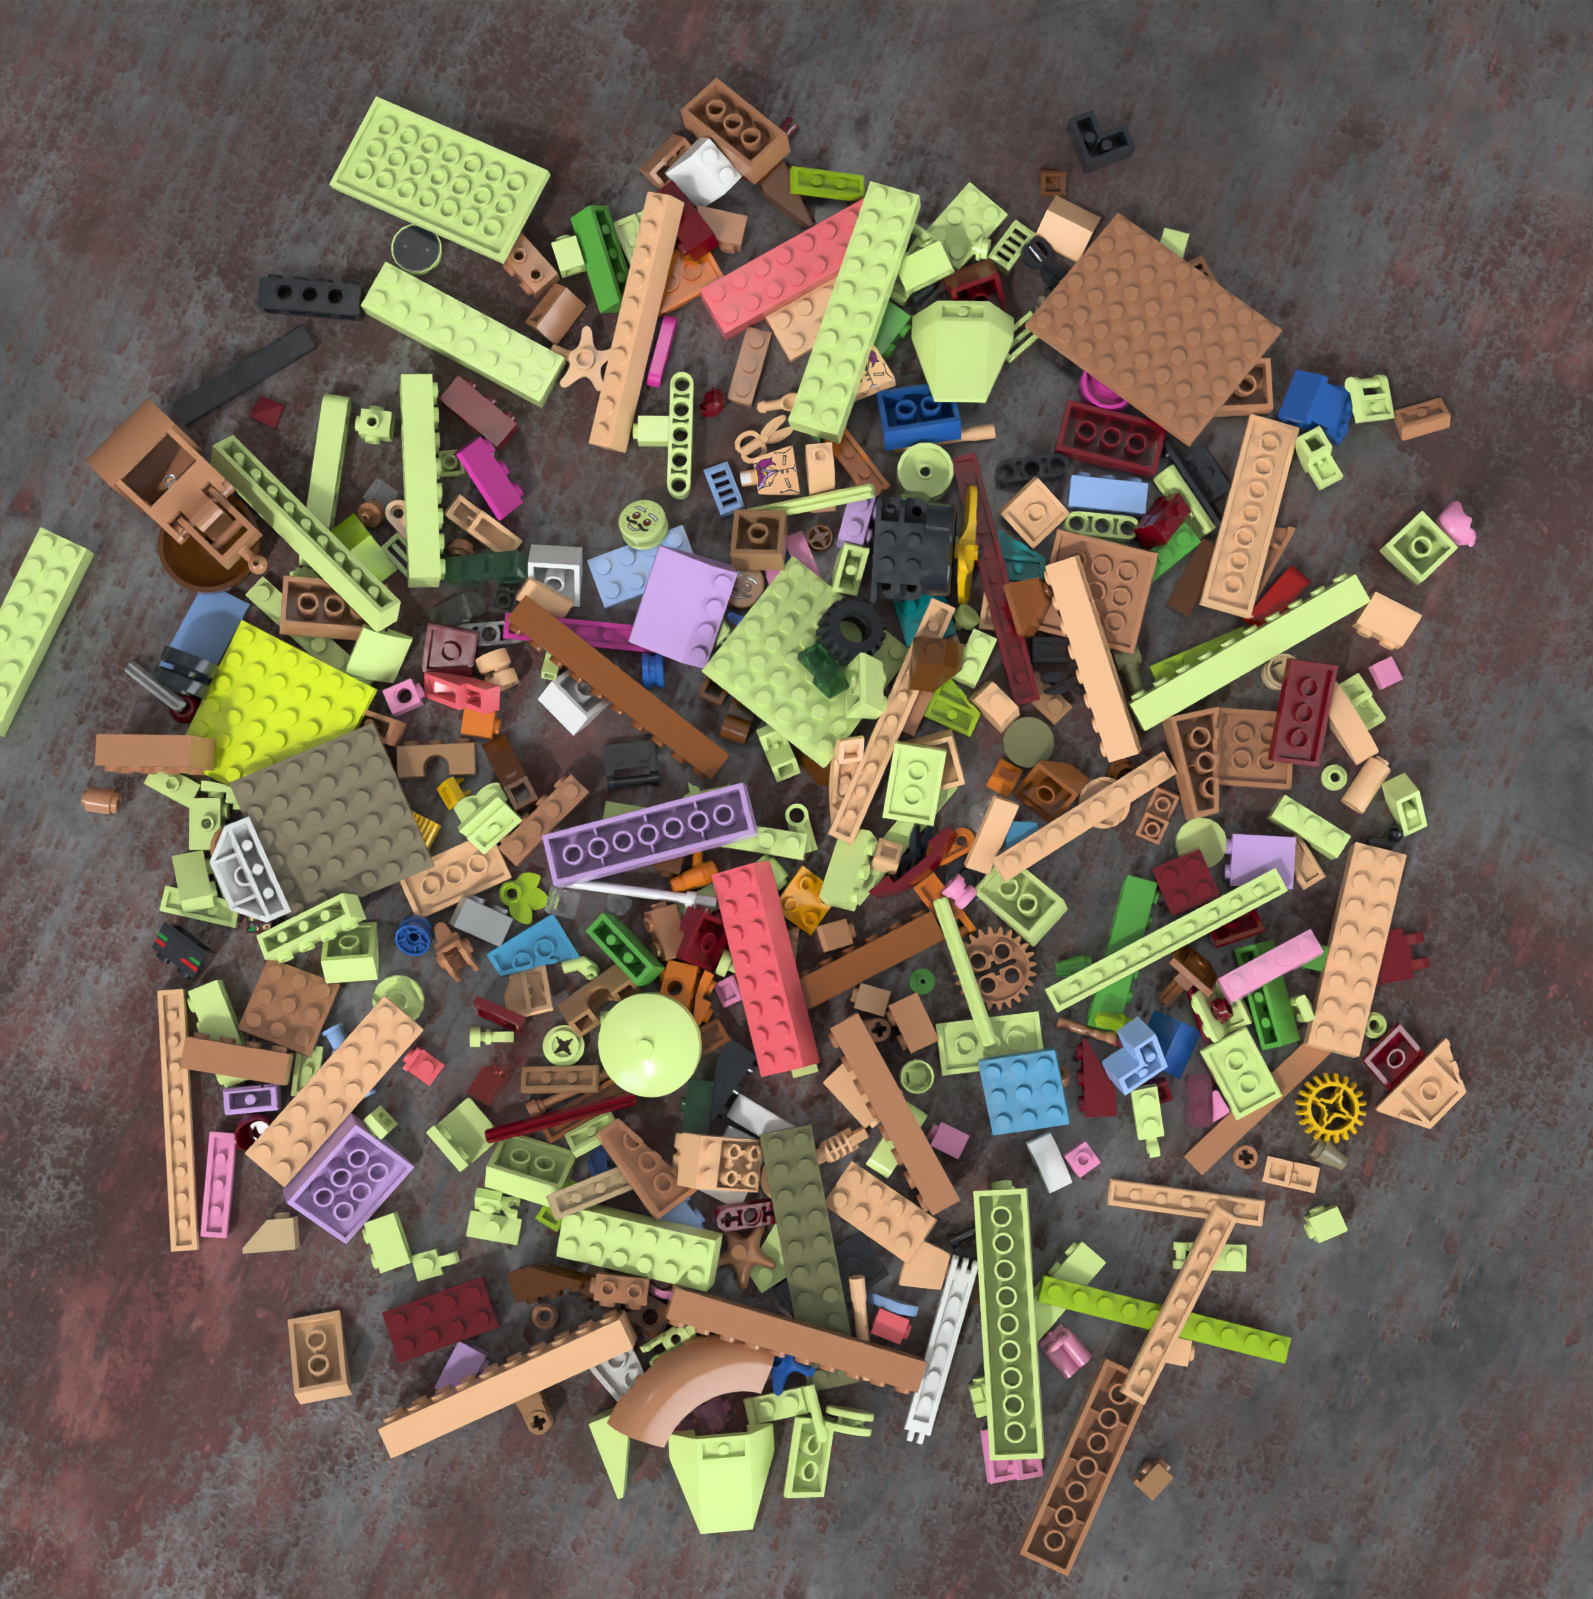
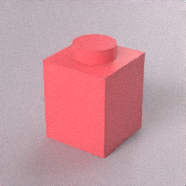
(890, 1325)

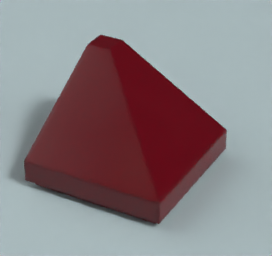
(267, 412)
(1163, 1089)

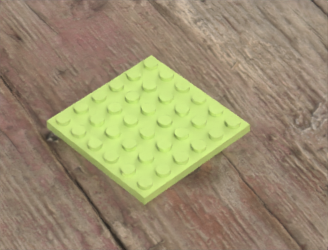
(763, 670)

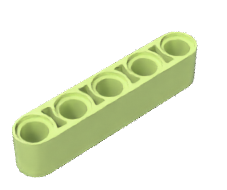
(676, 424)

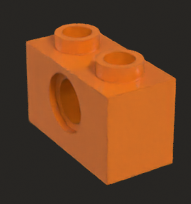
(681, 974)

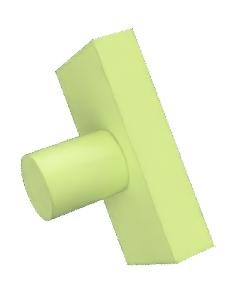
(494, 1227)

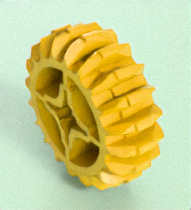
(1324, 1117)

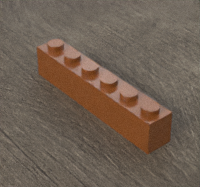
(870, 959)

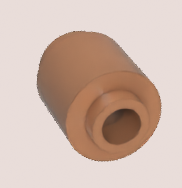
(101, 800)

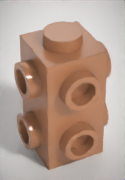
(663, 927)
(620, 1288)

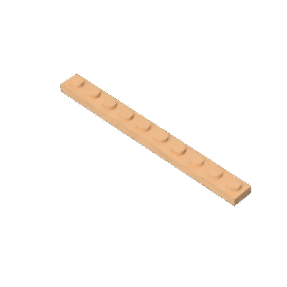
(885, 733)
(178, 1122)

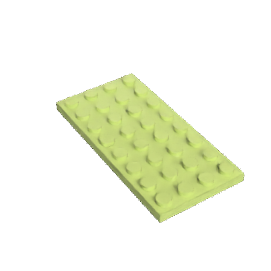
(440, 179)

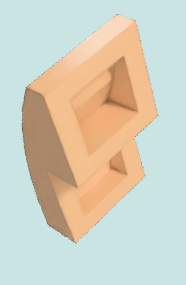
(1291, 1174)

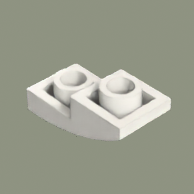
(1049, 1162)

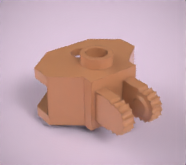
(453, 951)

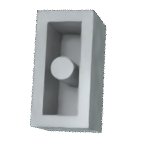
(481, 920)

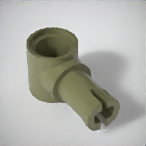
(1129, 665)

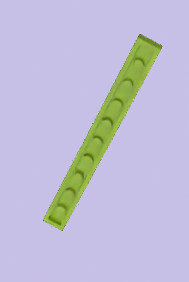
(1143, 1314)

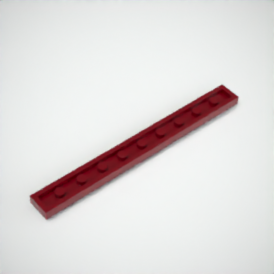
(993, 577)

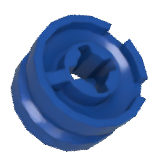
(653, 670)
(412, 944)

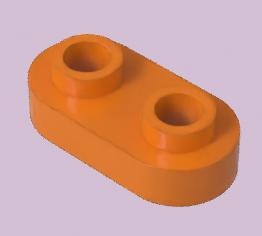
(957, 850)

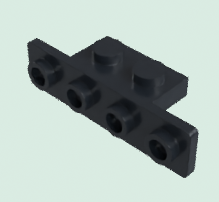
(1203, 476)

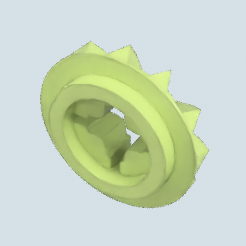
(551, 1044)

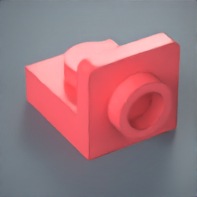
(423, 1065)

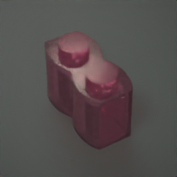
(1197, 1092)

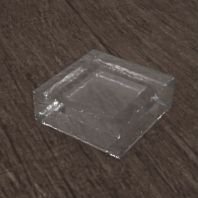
(381, 492)

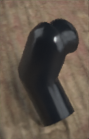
(924, 293)
(1388, 840)

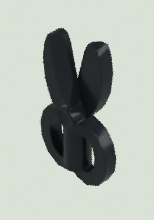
(1048, 267)
(1064, 681)
(917, 848)

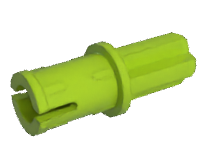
(1111, 1021)

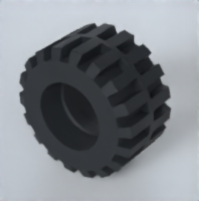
(863, 617)

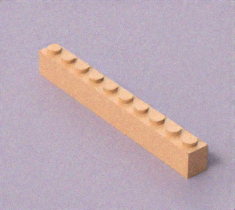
(636, 322)

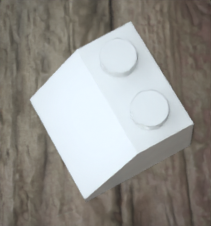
(703, 173)
(558, 568)
(572, 702)

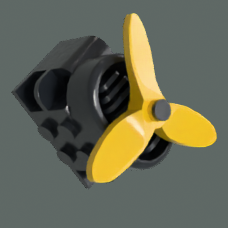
(919, 548)

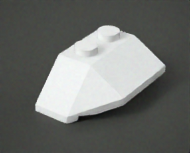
(247, 874)

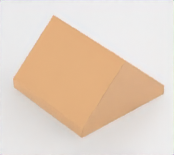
(1067, 228)

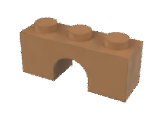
(414, 758)
(582, 1006)

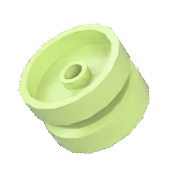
(926, 458)

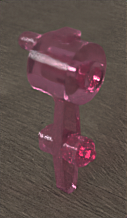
(709, 1417)

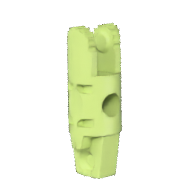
(684, 1334)

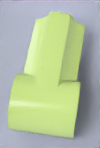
(802, 827)

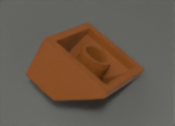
(1028, 604)
(1051, 788)

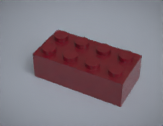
(1110, 439)
(442, 1318)

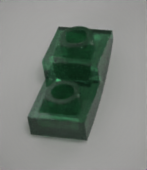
(826, 672)

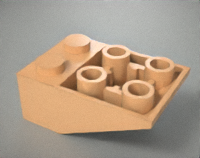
(719, 1163)

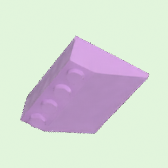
(683, 606)
(347, 1179)

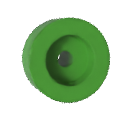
(916, 986)

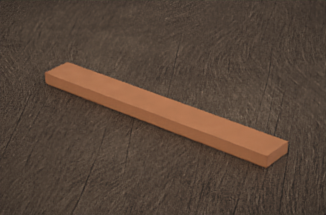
(1230, 1131)

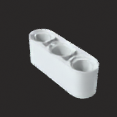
(755, 1117)

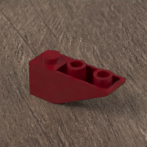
(1098, 1092)

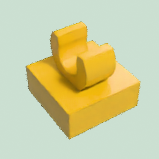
(451, 792)

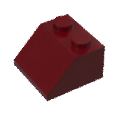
(976, 283)

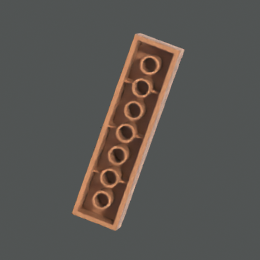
(894, 1113)
(1081, 1470)

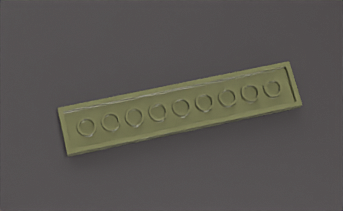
(806, 1238)

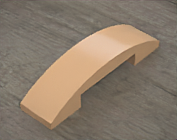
(843, 765)

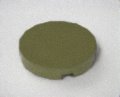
(1028, 742)

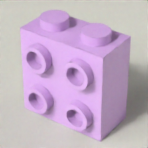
(856, 523)

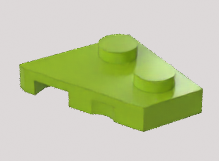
(952, 709)

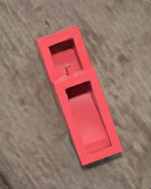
(462, 692)

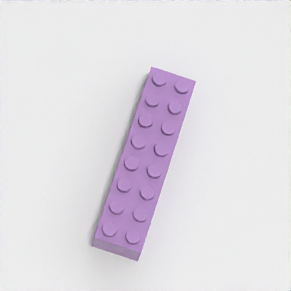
(650, 835)

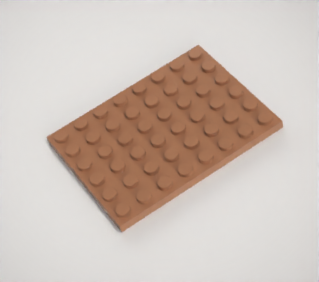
(1153, 329)

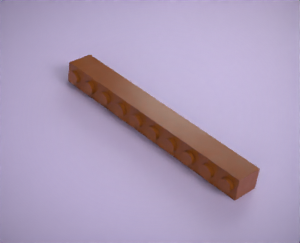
(617, 687)

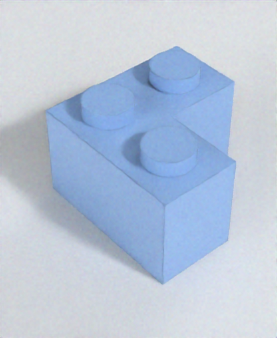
(1137, 1059)

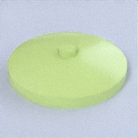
(650, 1044)

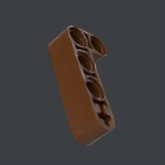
(737, 723)

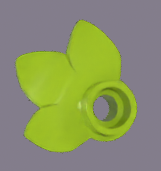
(527, 898)

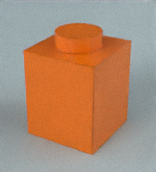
(480, 725)

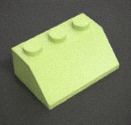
(529, 1169)

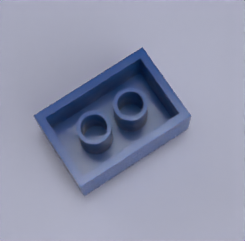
(913, 417)

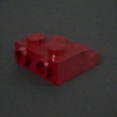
(703, 938)

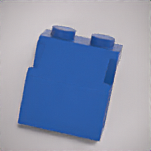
(1316, 403)

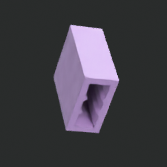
(1258, 854)

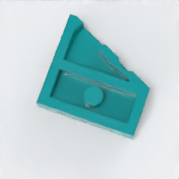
(1020, 560)

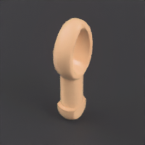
(785, 403)

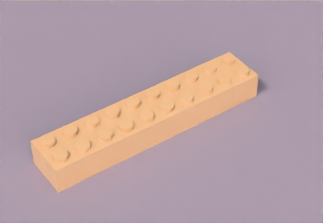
(508, 1382)

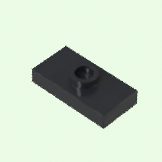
(1050, 650)

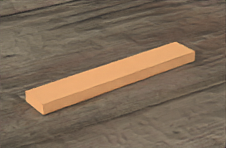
(1182, 1201)

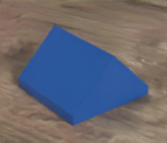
(1176, 1041)

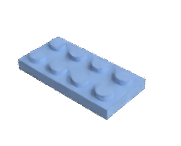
(625, 571)

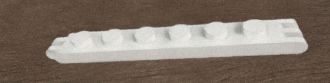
(941, 1348)

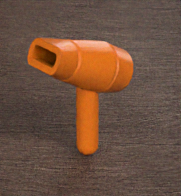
(695, 877)

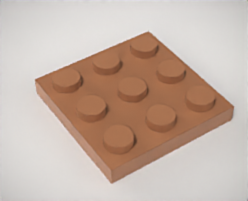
(1245, 749)
(289, 1007)

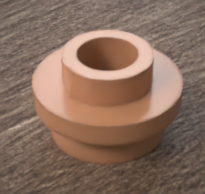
(460, 548)
(536, 1318)

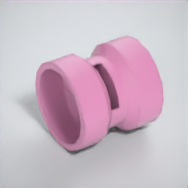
(959, 891)

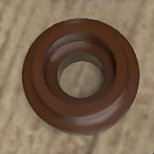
(1120, 768)

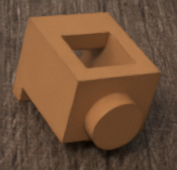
(1153, 1477)

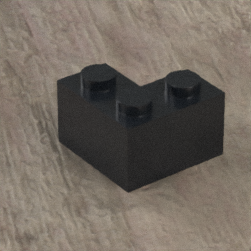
(1098, 148)

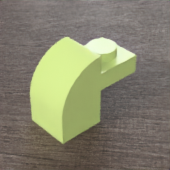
(1314, 455)
(778, 753)

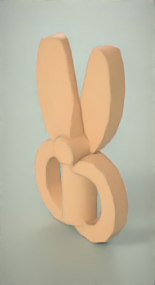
(768, 436)

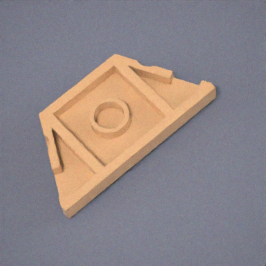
(1427, 1090)

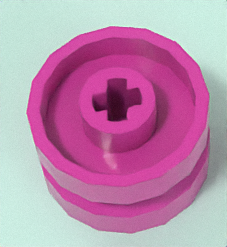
(1096, 394)

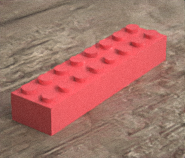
(780, 274)
(765, 968)

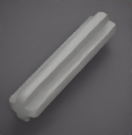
(158, 689)

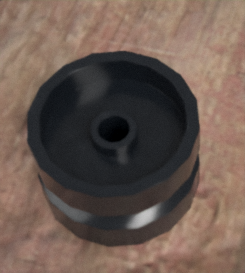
(185, 673)

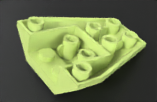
(962, 348)
(723, 1475)

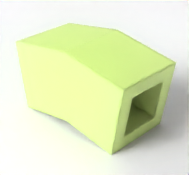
(549, 670)

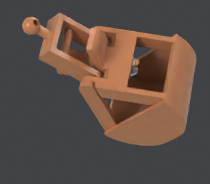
(170, 481)

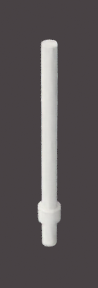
(689, 898)

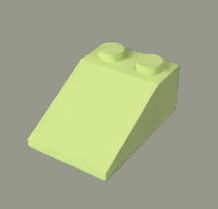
(1022, 903)
(613, 1449)

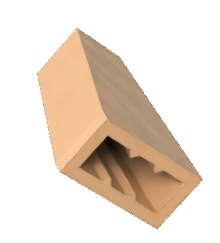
(820, 471)

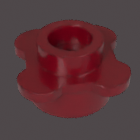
(1221, 1010)

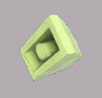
(849, 568)
(1405, 803)

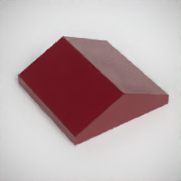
(1237, 929)
(1393, 1057)

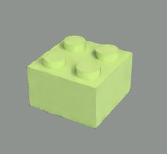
(1418, 549)

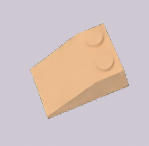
(319, 1357)

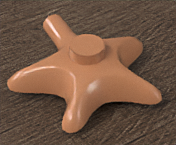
(744, 1254)

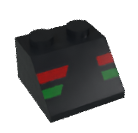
(183, 950)

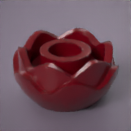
(713, 403)
(187, 715)

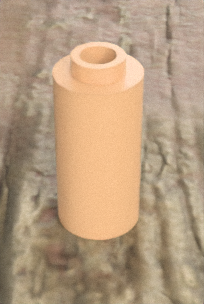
(1366, 784)

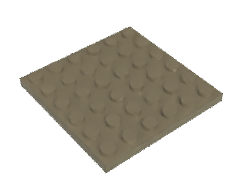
(334, 820)

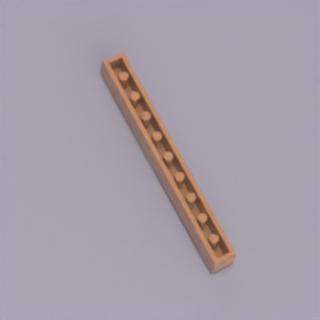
(795, 1338)

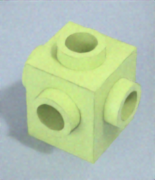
(375, 433)

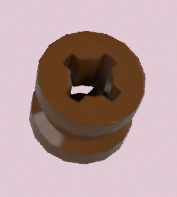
(818, 534)

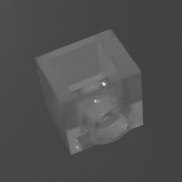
(569, 905)

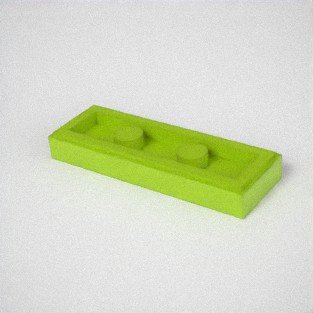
(826, 184)

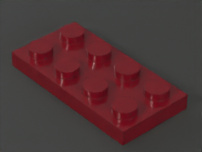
(1302, 712)

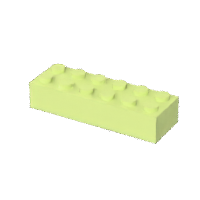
(641, 1246)

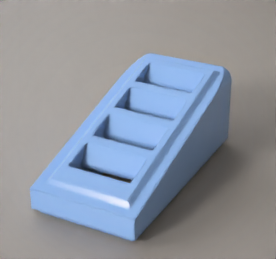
(727, 509)

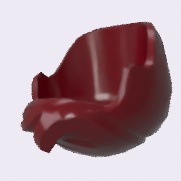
(250, 1129)

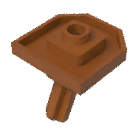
(1191, 970)

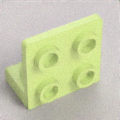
(462, 1134)

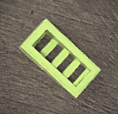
(1001, 264)

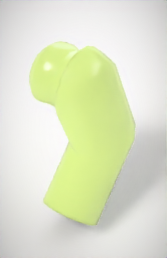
(583, 965)

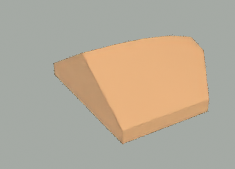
(529, 992)

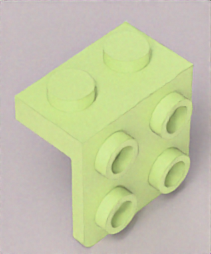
(1213, 1028)

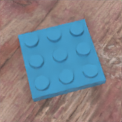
(1024, 1091)

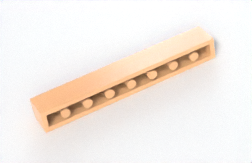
(1093, 658)

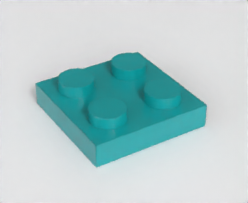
(911, 613)

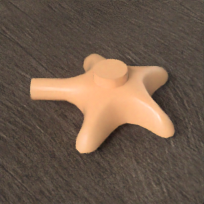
(583, 361)

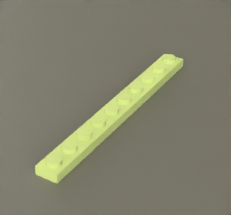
(1166, 940)

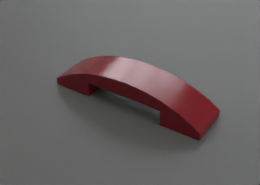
(940, 844)

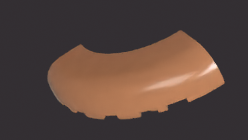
(684, 1381)

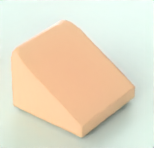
(887, 856)

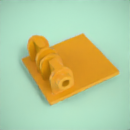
(802, 902)

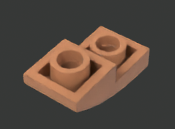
(1157, 815)

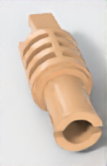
(840, 1145)

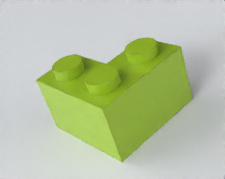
(364, 547)

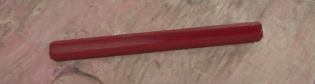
(560, 1117)

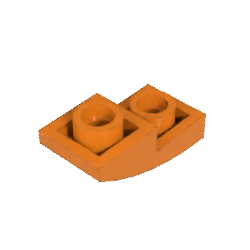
(702, 1008)

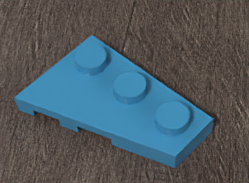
(533, 947)

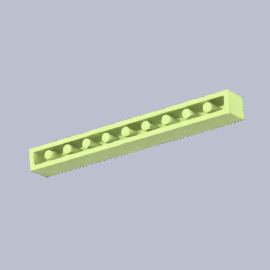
(305, 533)
(1248, 651)

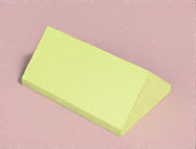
(807, 1460)

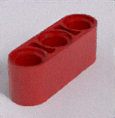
(1280, 595)

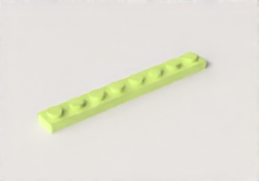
(769, 841)

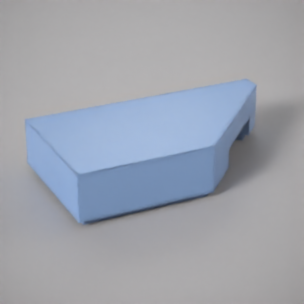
(892, 1304)

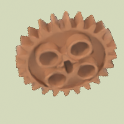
(1002, 991)

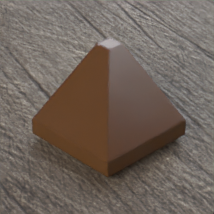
(1052, 182)

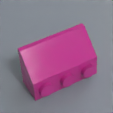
(490, 476)

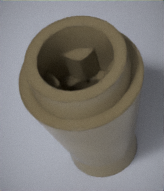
(1327, 1154)

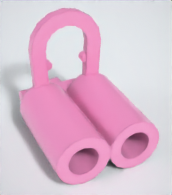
(1064, 1351)

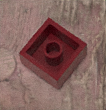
(1185, 881)

